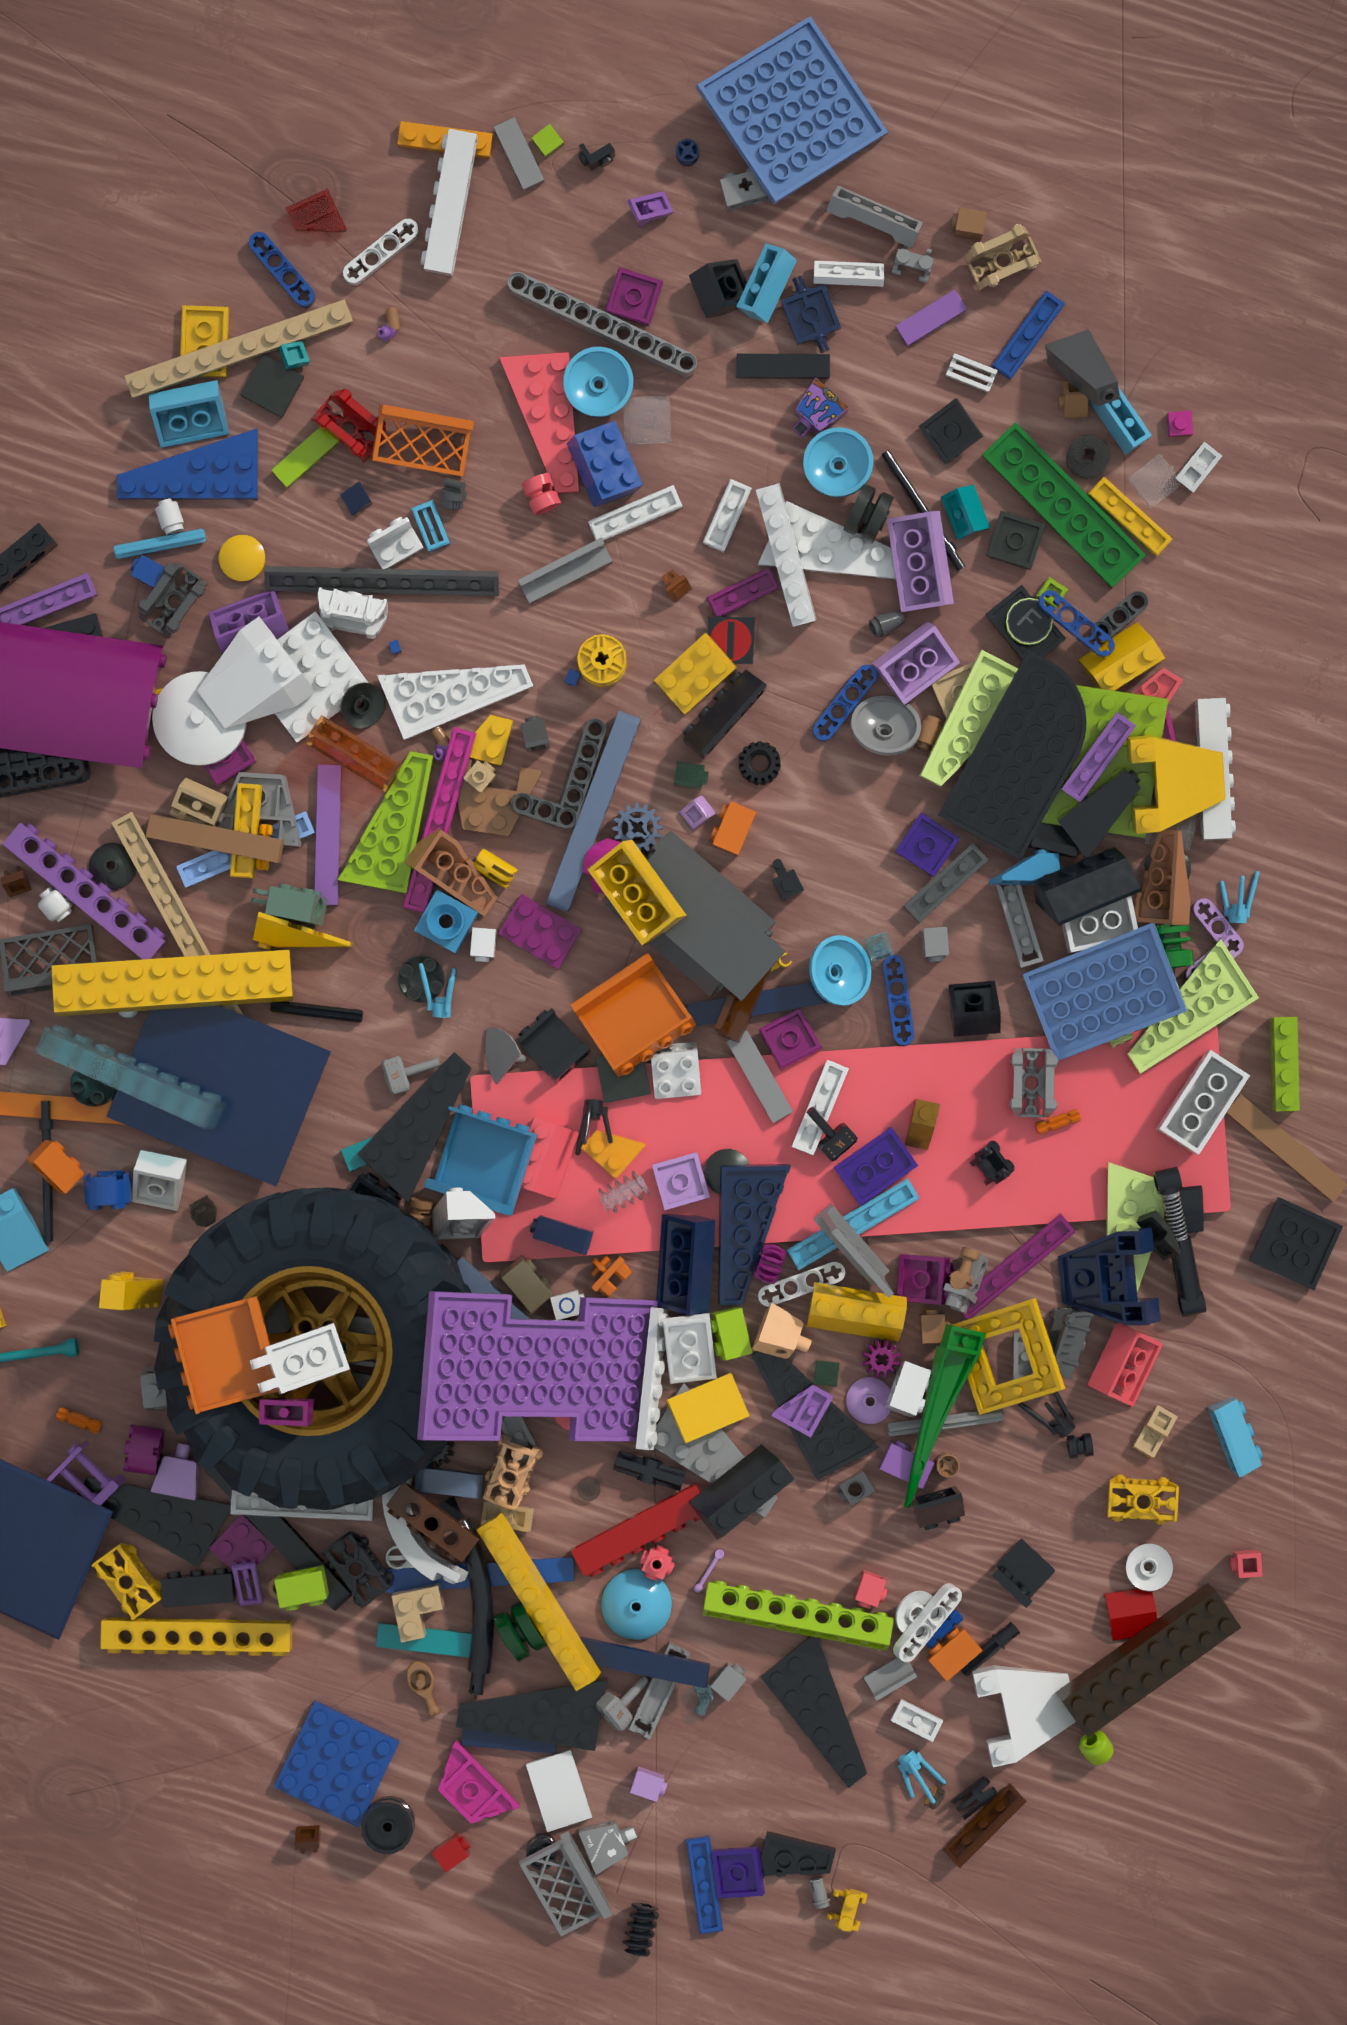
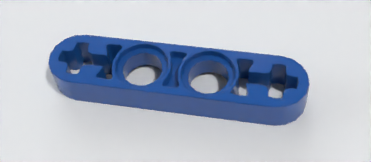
(280, 271)
(1078, 621)
(846, 704)
(894, 1000)

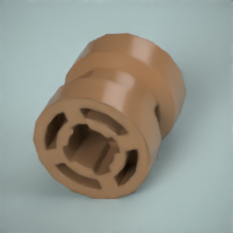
(421, 1209)
(947, 1468)

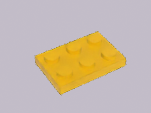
(695, 673)

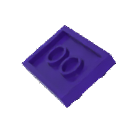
(875, 1166)

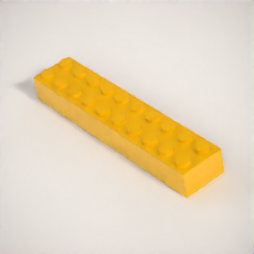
(172, 983)

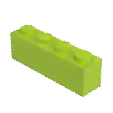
(1284, 1064)

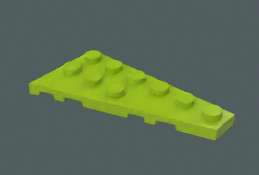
(393, 830)

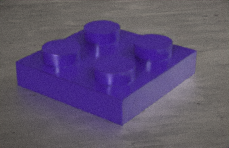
(927, 845)
(738, 1872)

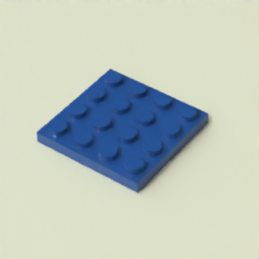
(336, 1763)

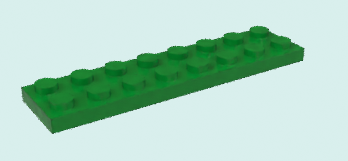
(1063, 505)

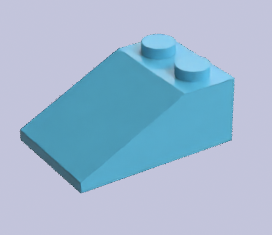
(18, 1231)

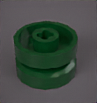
(518, 1632)

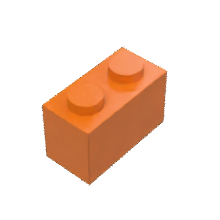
(733, 828)
(55, 1166)
(953, 1652)

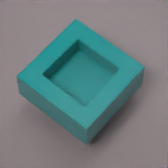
(294, 355)

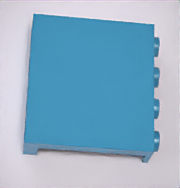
(484, 1158)

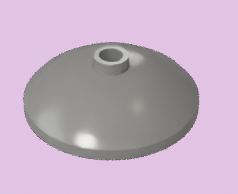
(889, 717)

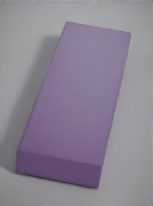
(931, 318)

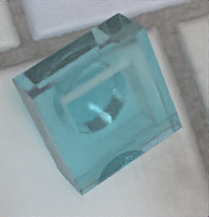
(879, 946)

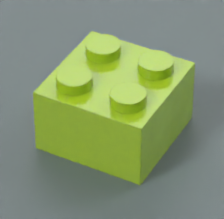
(301, 1587)

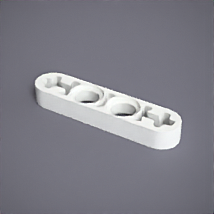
(383, 254)
(800, 1280)
(924, 1620)

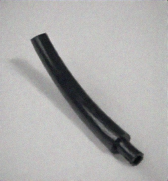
(482, 1616)

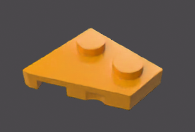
(612, 1156)

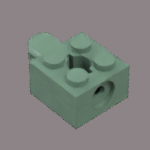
(292, 905)

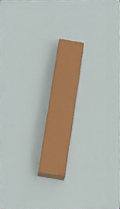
(215, 838)
(1286, 1148)

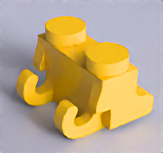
(848, 1909)

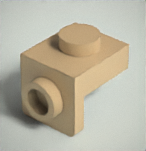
(480, 775)

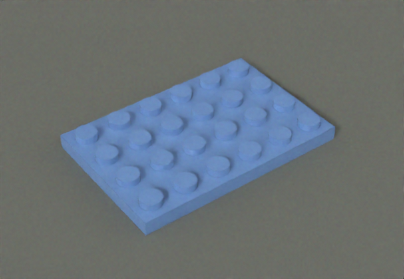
(1105, 992)

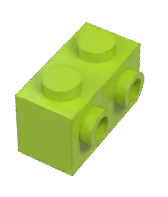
(730, 1333)

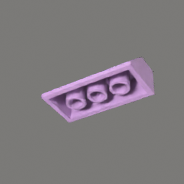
(920, 561)

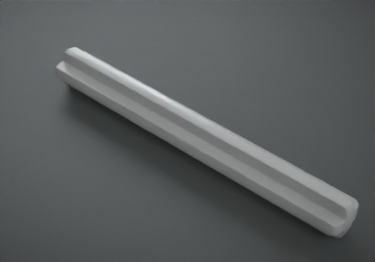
(951, 1422)

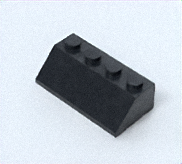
(724, 714)
(1085, 886)
(741, 1491)

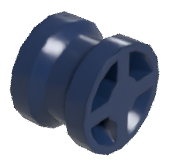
(685, 148)

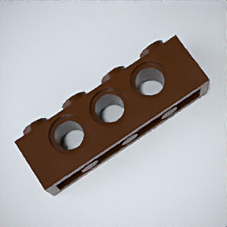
(465, 1537)

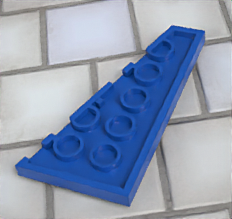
(206, 473)

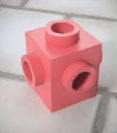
(657, 1553)

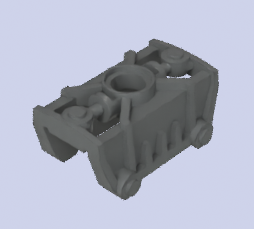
(163, 591)
(1068, 1337)

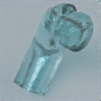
(705, 1698)

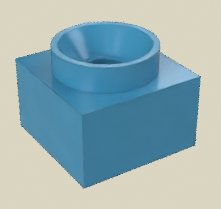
(439, 907)

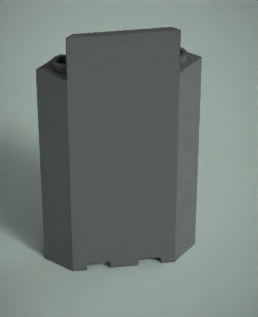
(724, 934)

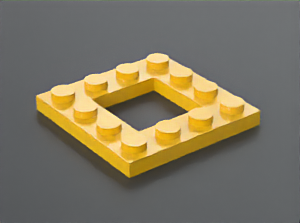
(1046, 1374)

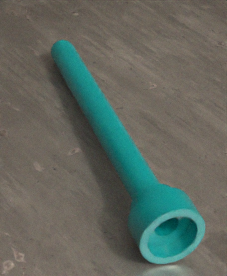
(69, 1347)

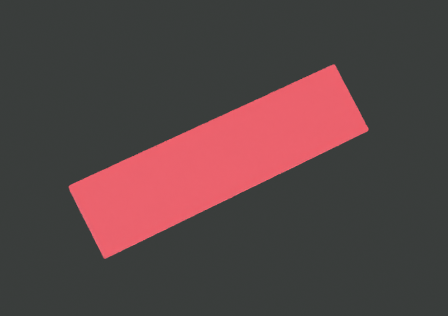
(969, 1080)

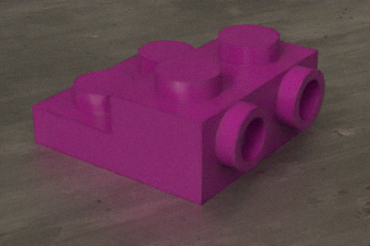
(924, 1278)

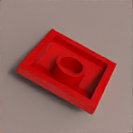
(1129, 1612)

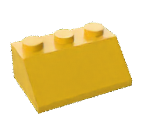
(1133, 655)

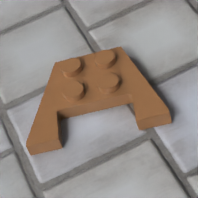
(490, 809)

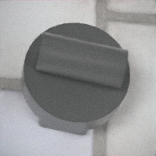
(453, 494)

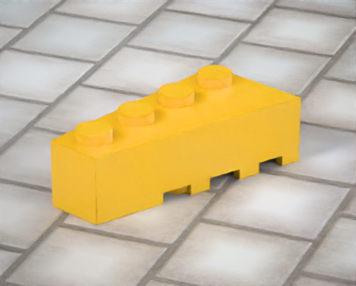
(127, 1292)

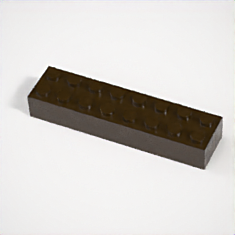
(1148, 1660)

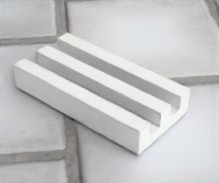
(973, 364)

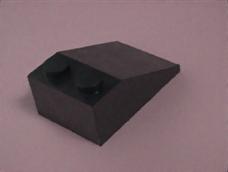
(938, 1507)

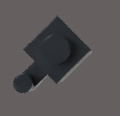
(786, 883)

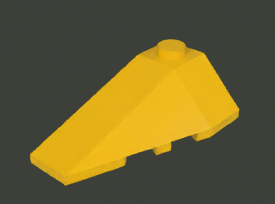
(283, 934)

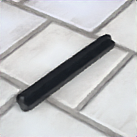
(317, 1011)

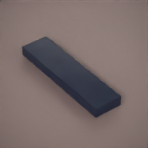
(490, 1740)

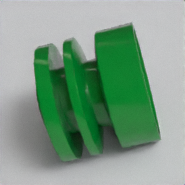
(1172, 945)

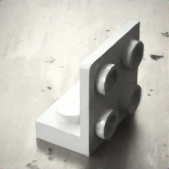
(394, 543)
(676, 1071)

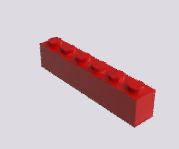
(636, 1531)

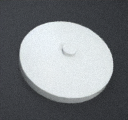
(189, 727)

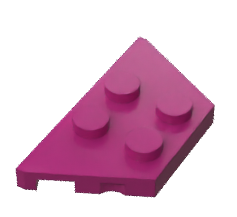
(472, 1787)

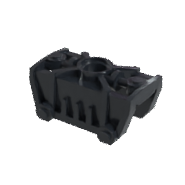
(369, 1563)

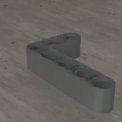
(570, 783)

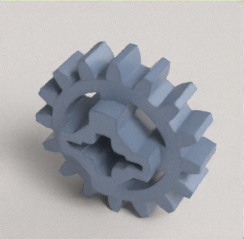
(645, 820)

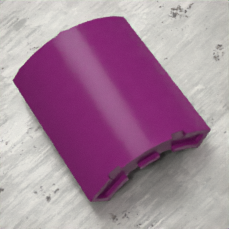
(77, 694)

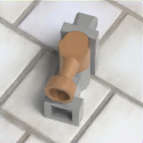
(966, 1280)

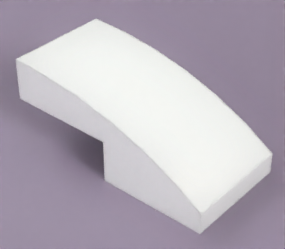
(1198, 467)

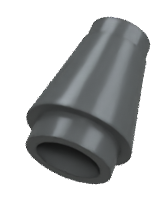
(885, 623)

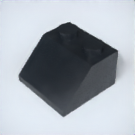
(718, 287)
(974, 1008)

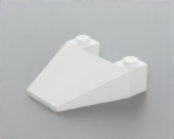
(1030, 1709)

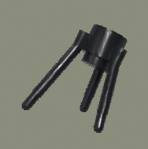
(592, 1111)
(1061, 1423)

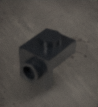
(602, 156)

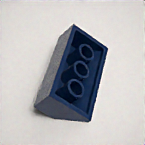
(685, 1263)

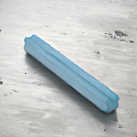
(159, 543)

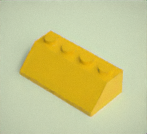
(636, 892)
(857, 1312)

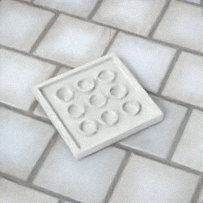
(325, 669)

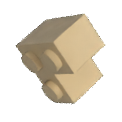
(410, 1606)

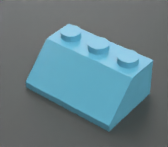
(188, 414)
(1235, 1436)

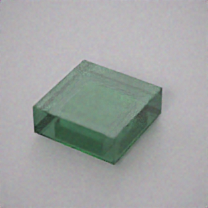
(826, 1373)

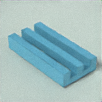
(437, 545)

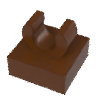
(15, 883)
(307, 1838)

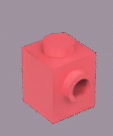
(1246, 1563)
(870, 1590)

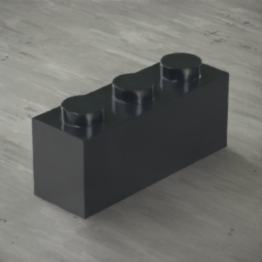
(198, 1588)

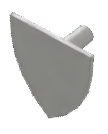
(501, 1053)

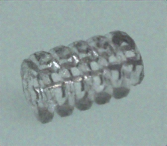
(623, 1192)

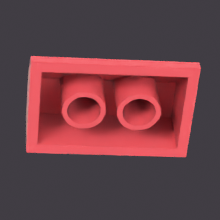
(549, 1157)
(1125, 1364)

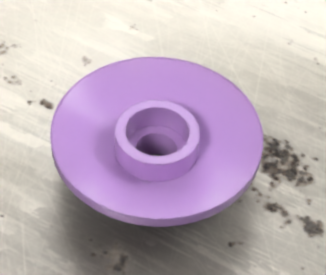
(857, 1397)

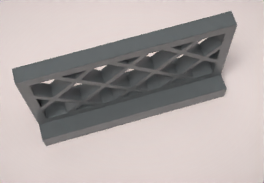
(43, 981)

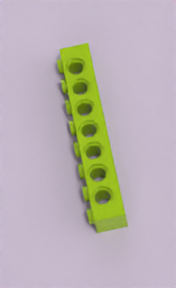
(785, 1621)

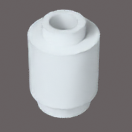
(169, 516)

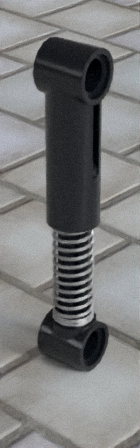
(1190, 1295)

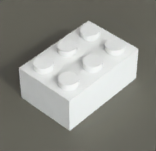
(1100, 925)

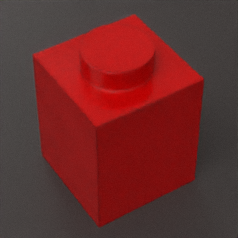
(451, 1852)

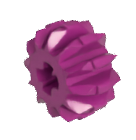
(769, 1263)
(881, 1350)

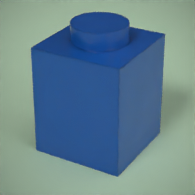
(147, 571)

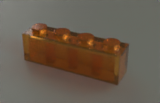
(353, 753)

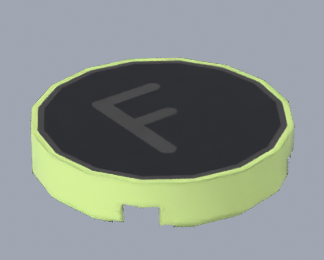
(1027, 622)

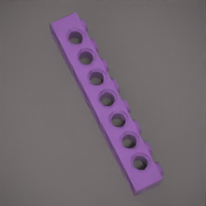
(18, 842)

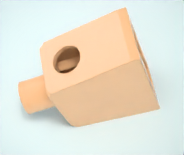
(780, 1334)

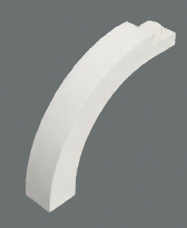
(416, 1549)

